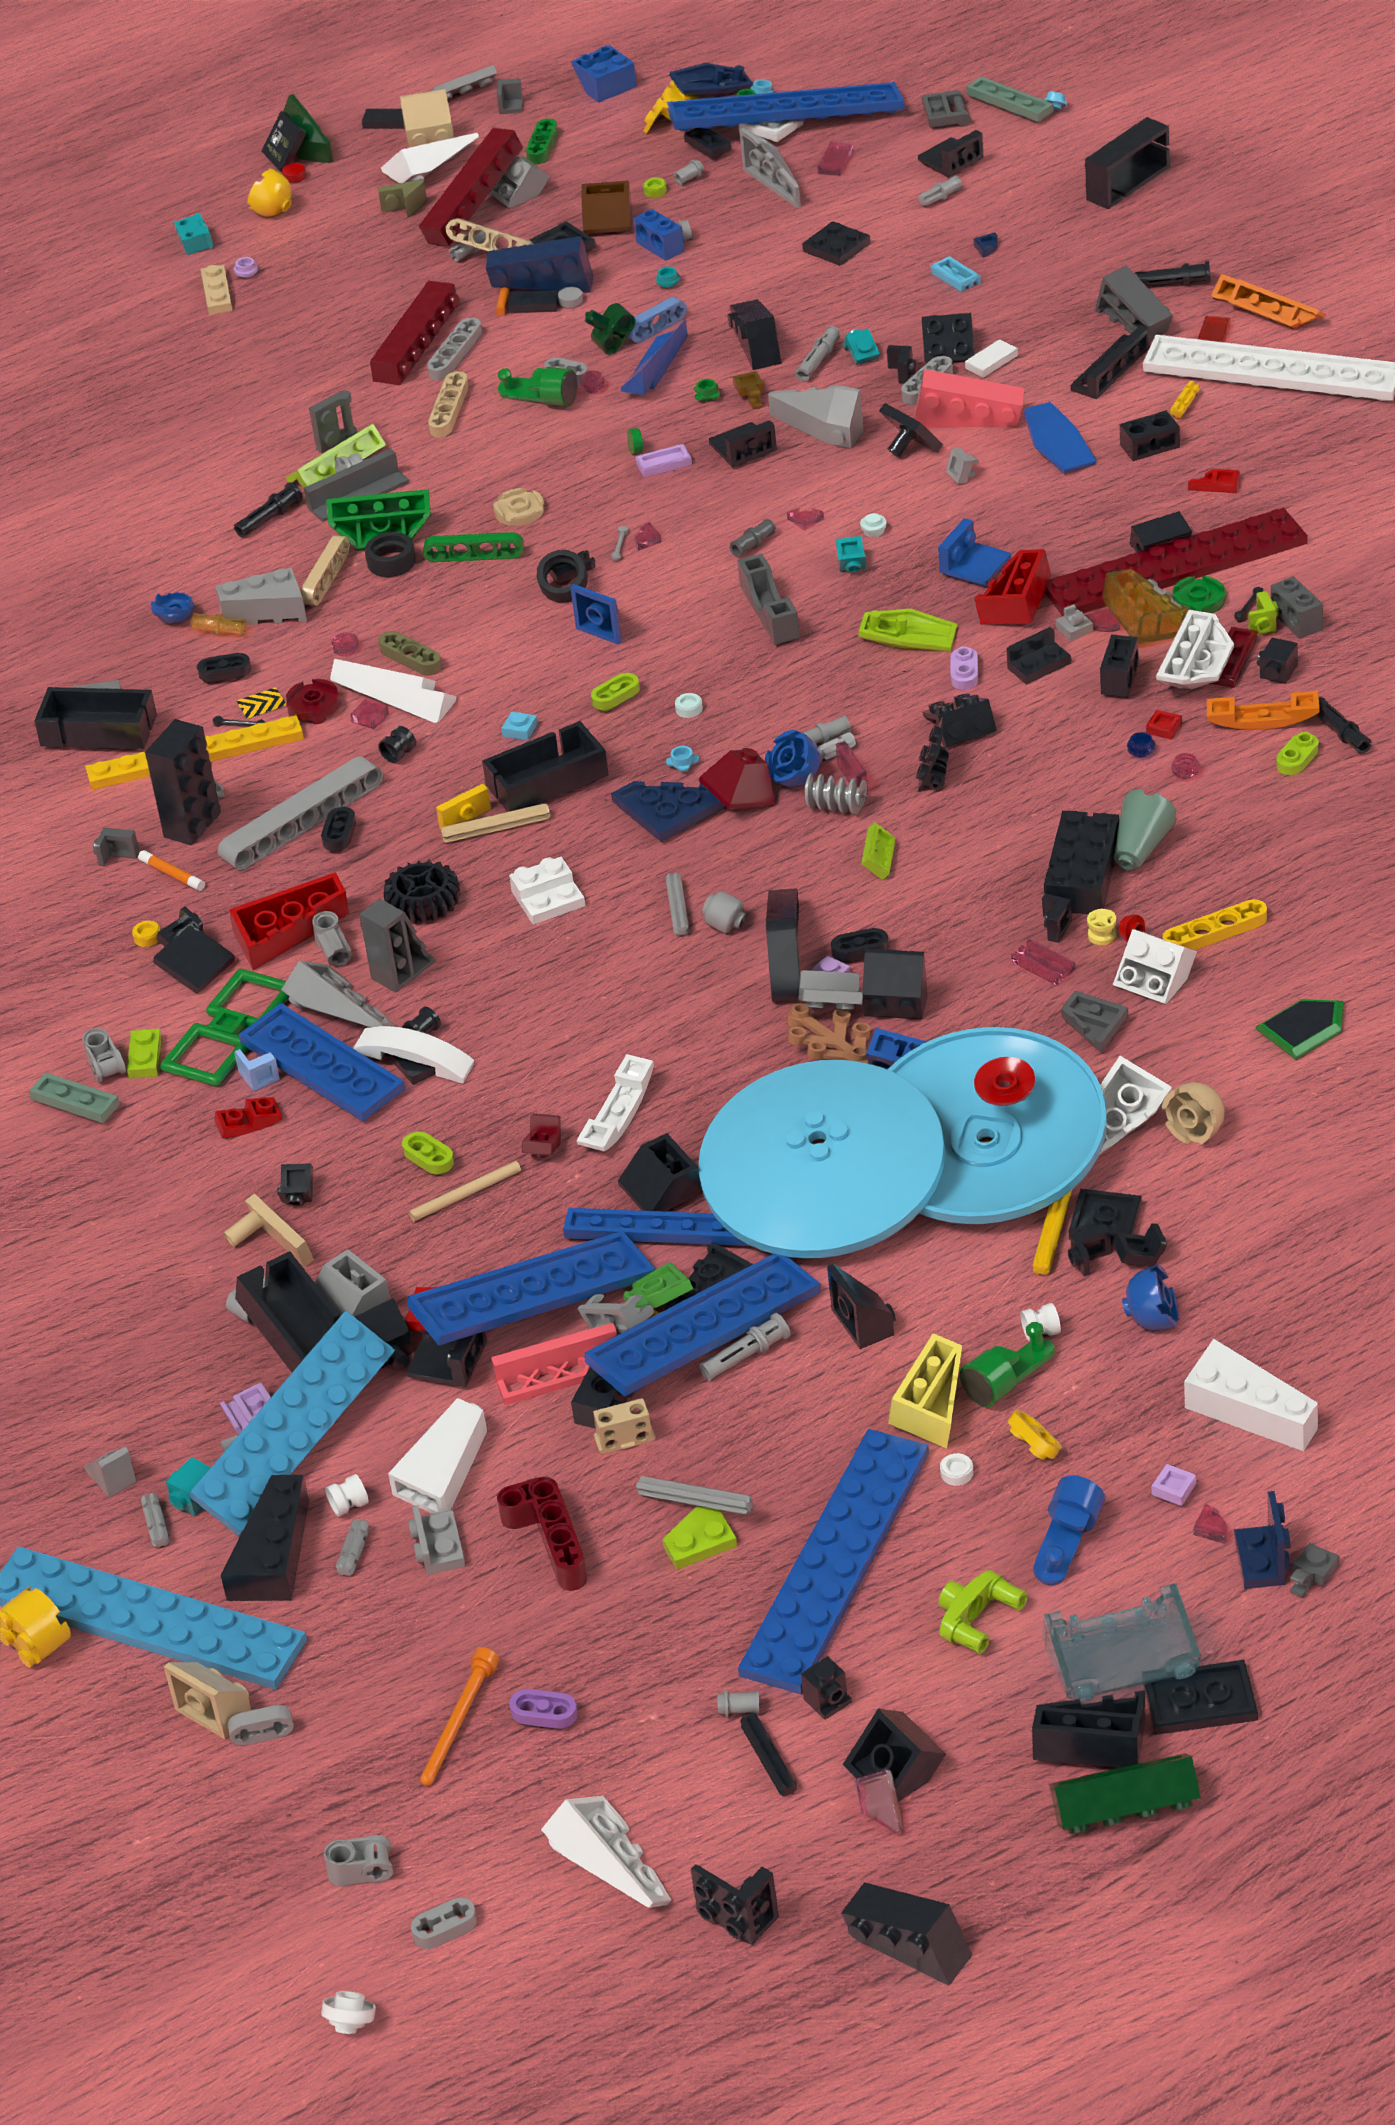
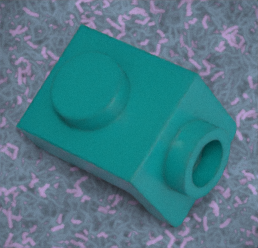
(861, 346)
(850, 554)

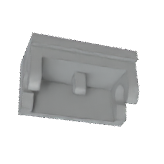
(621, 1315)

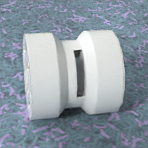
(1046, 1316)
(346, 1495)

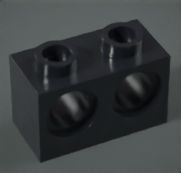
(1149, 435)
(1119, 665)

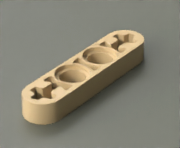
(491, 235)
(456, 387)
(325, 570)

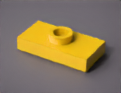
(464, 807)

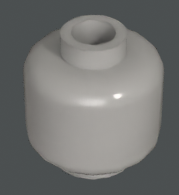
(723, 912)

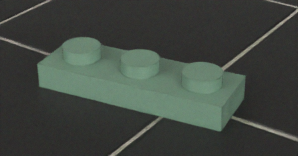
(74, 1097)

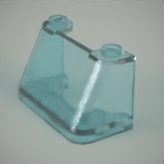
(1122, 1646)

